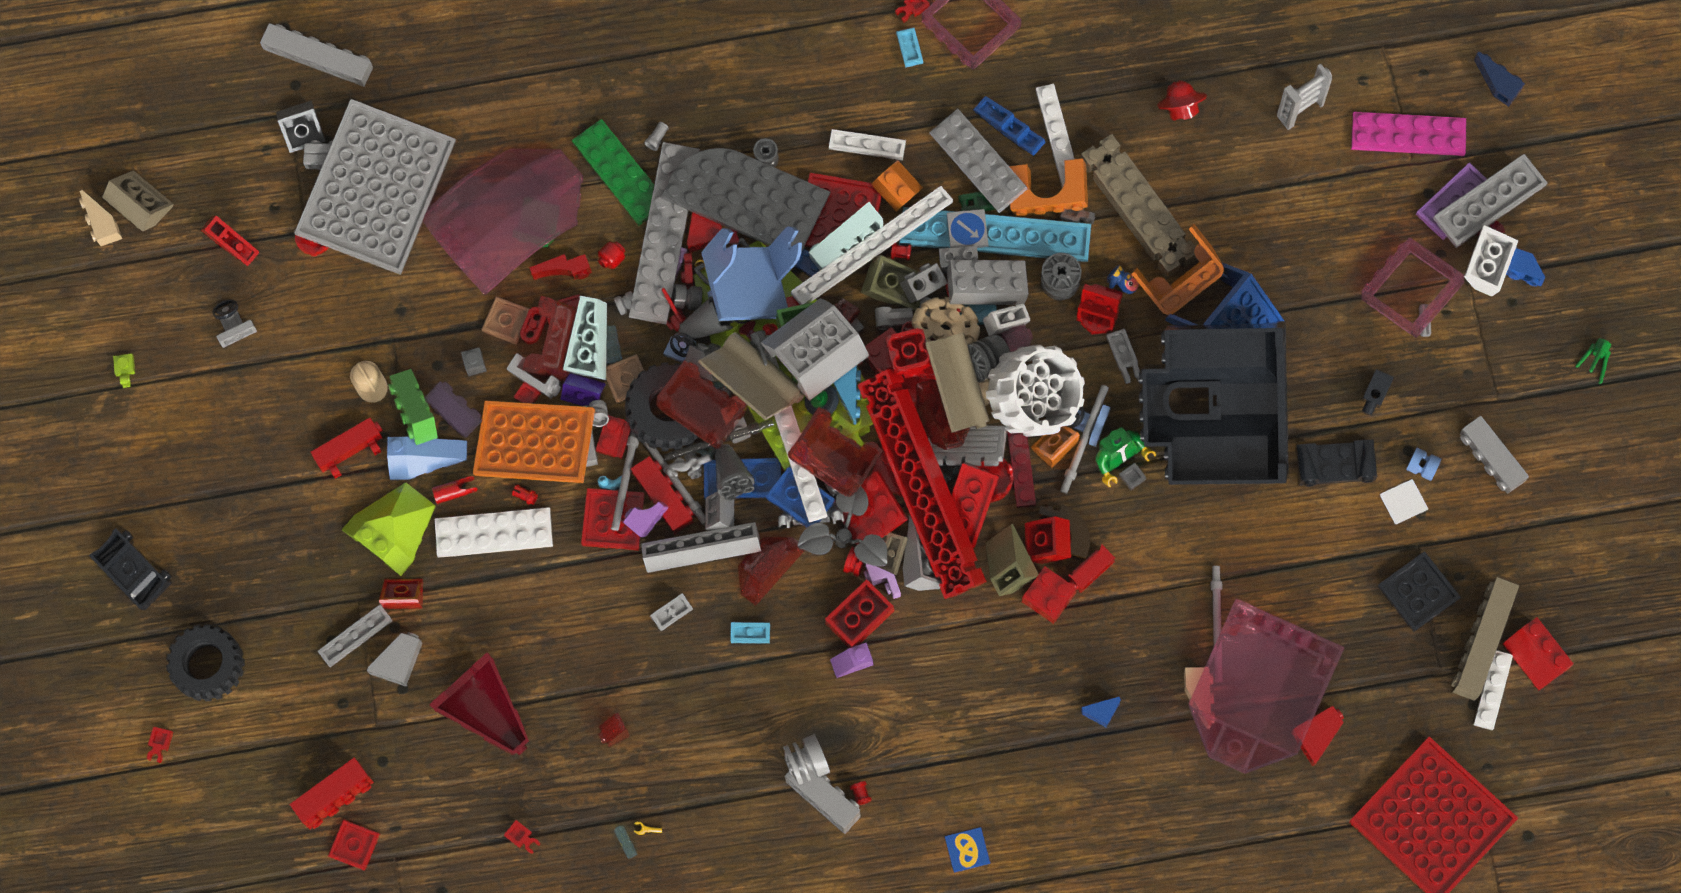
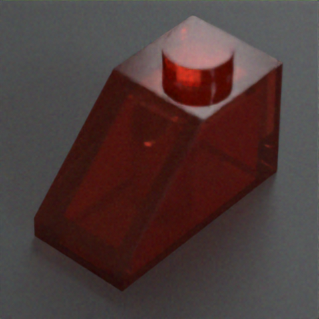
(613, 730)

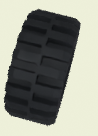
(191, 642)

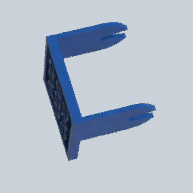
(1242, 305)

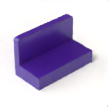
(581, 390)

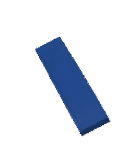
(1009, 126)

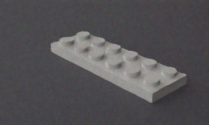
(978, 160)
(1490, 200)

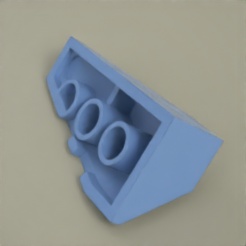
(409, 460)

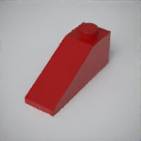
(229, 240)

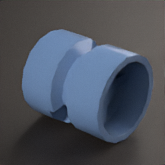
(1430, 466)

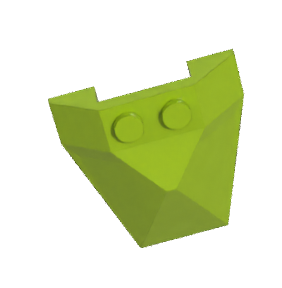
(393, 526)

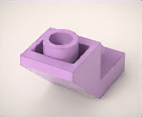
(878, 576)

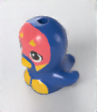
(1124, 280)

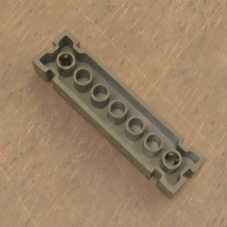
(1139, 206)

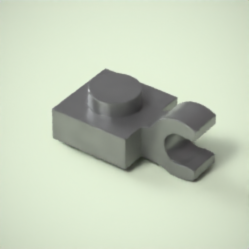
(1075, 216)

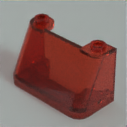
(556, 341)

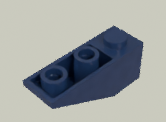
(1500, 82)

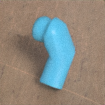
(608, 484)

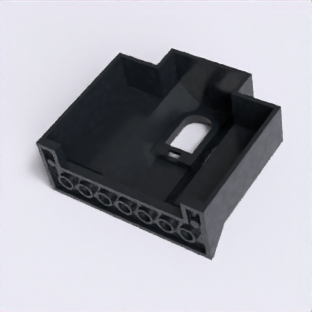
(1247, 430)

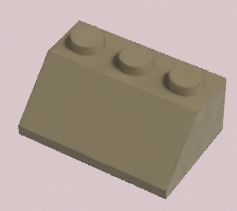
(137, 200)

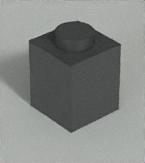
(474, 361)

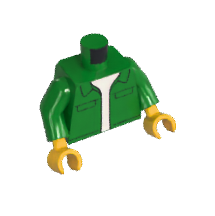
(1117, 449)

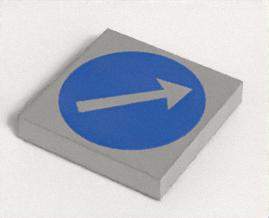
(967, 228)

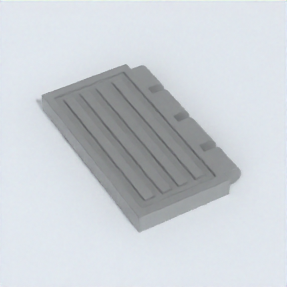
(980, 445)

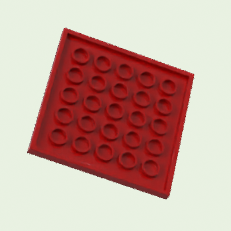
(1433, 819)

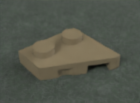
(895, 550)

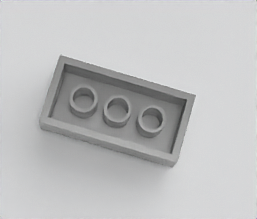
(987, 282)
(827, 800)

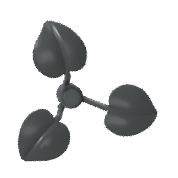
(819, 542)

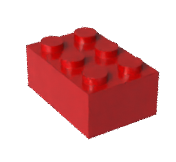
(859, 614)

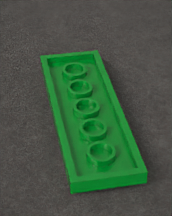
(617, 169)

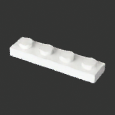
(867, 144)
(1493, 691)

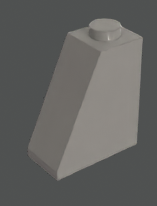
(397, 659)

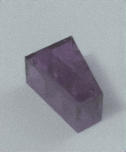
(453, 409)

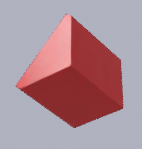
(402, 594)

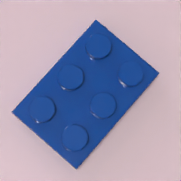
(787, 498)

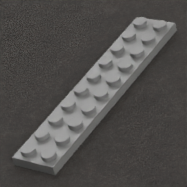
(661, 243)

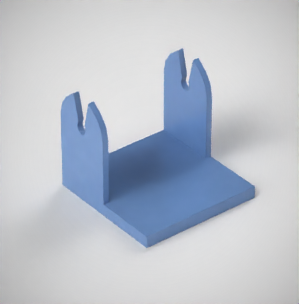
(749, 279)

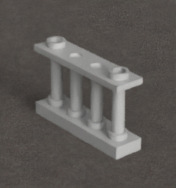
(1299, 99)

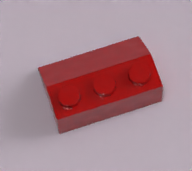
(1538, 654)

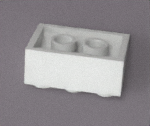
(1490, 261)

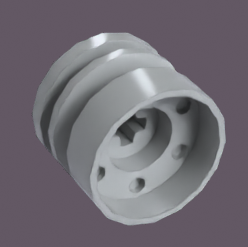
(806, 759)

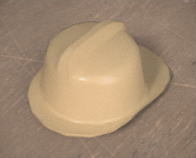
(368, 381)

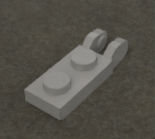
(1123, 353)

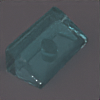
(612, 346)

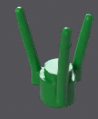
(1600, 350)

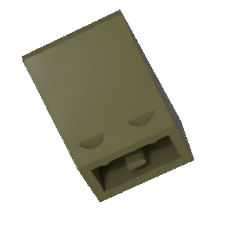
(1009, 562)

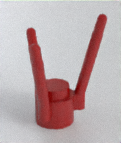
(676, 319)

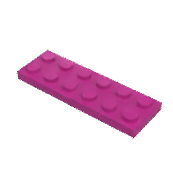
(1408, 133)

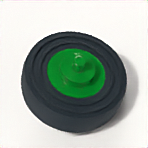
(826, 400)

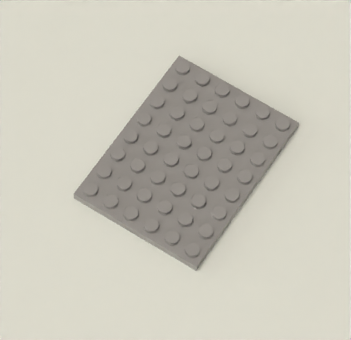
(375, 186)

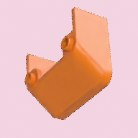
(1174, 296)

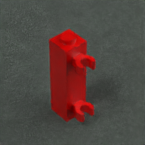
(347, 445)

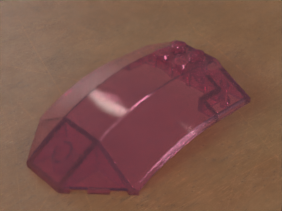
(506, 212)
(1260, 688)

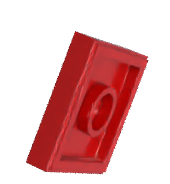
(354, 845)

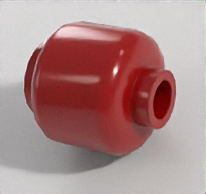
(611, 255)

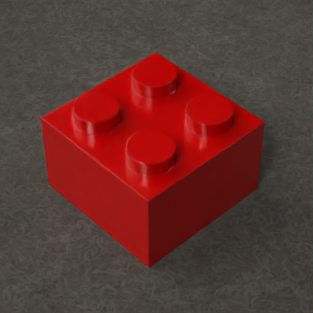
(1048, 539)
(1049, 595)

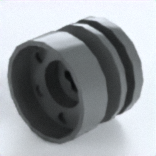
(1061, 286)
(986, 355)

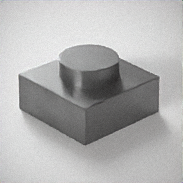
(1132, 476)

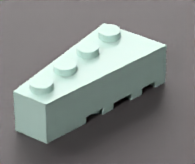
(846, 236)
(588, 340)

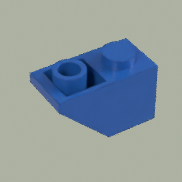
(1525, 267)

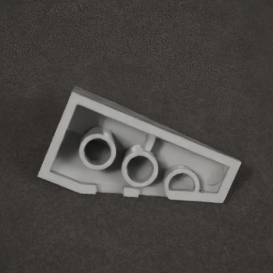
(916, 566)

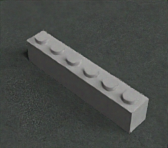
(316, 54)
(701, 547)

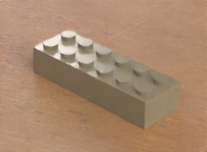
(1485, 640)

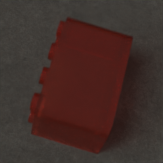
(700, 405)
(833, 455)

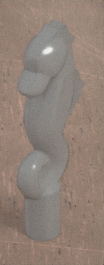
(680, 464)

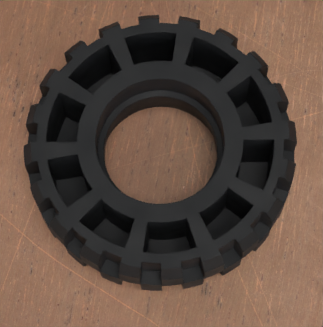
(640, 418)

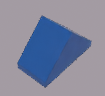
(1102, 711)

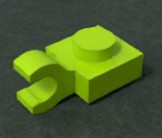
(123, 367)

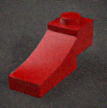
(575, 267)

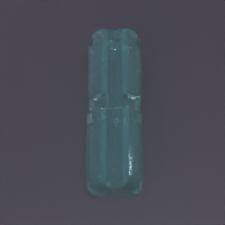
(626, 844)

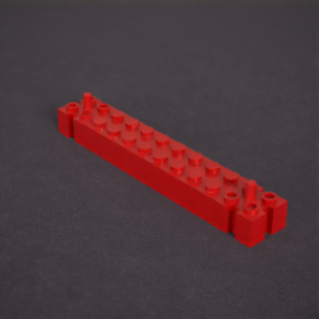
(921, 483)

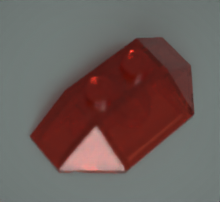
(934, 417)
(763, 569)

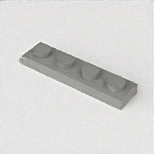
(355, 635)

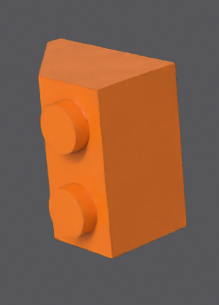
(897, 185)

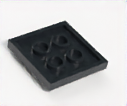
(1419, 591)

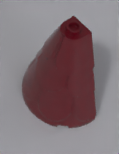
(484, 707)

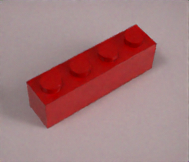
(659, 490)

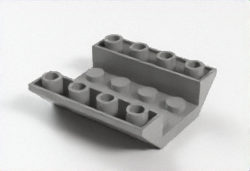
(817, 347)

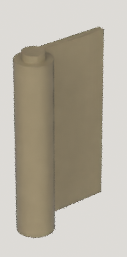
(744, 373)
(957, 382)

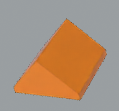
(1055, 446)

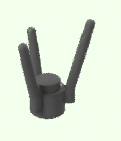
(757, 338)

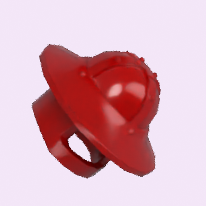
(1181, 100)

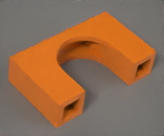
(1072, 195)

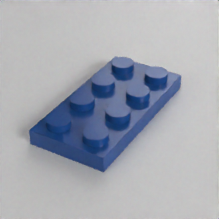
(764, 471)

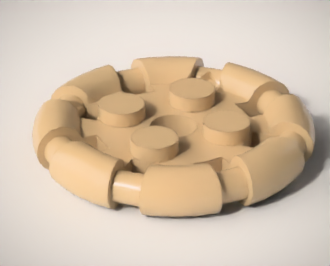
(948, 317)

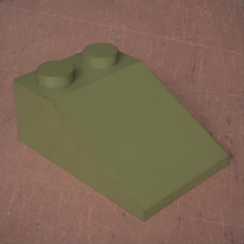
(884, 282)

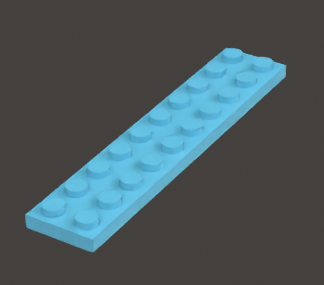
(1011, 236)

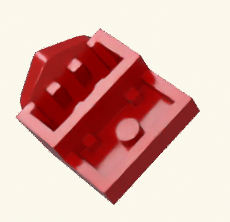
(1099, 308)

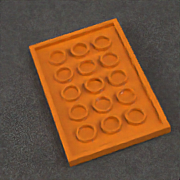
(534, 441)

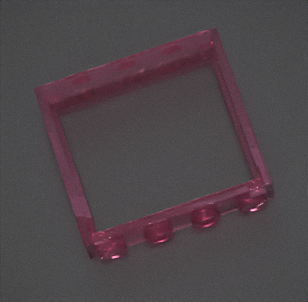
(956, 47)
(1392, 262)

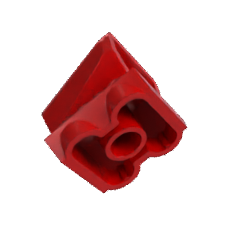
(908, 352)

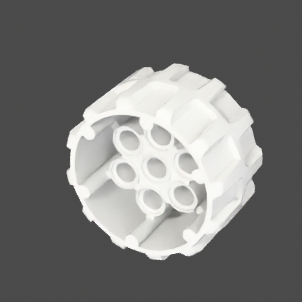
(1064, 394)

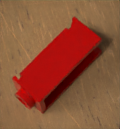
(1091, 569)

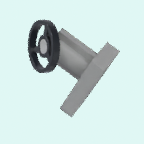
(232, 323)

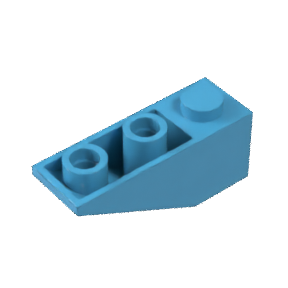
(849, 393)

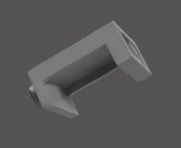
(549, 389)

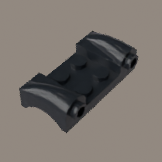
(1336, 463)
(131, 569)

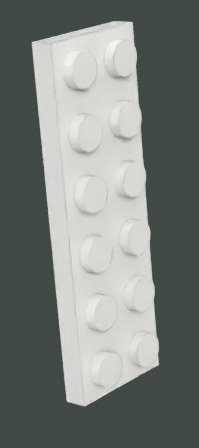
(493, 532)

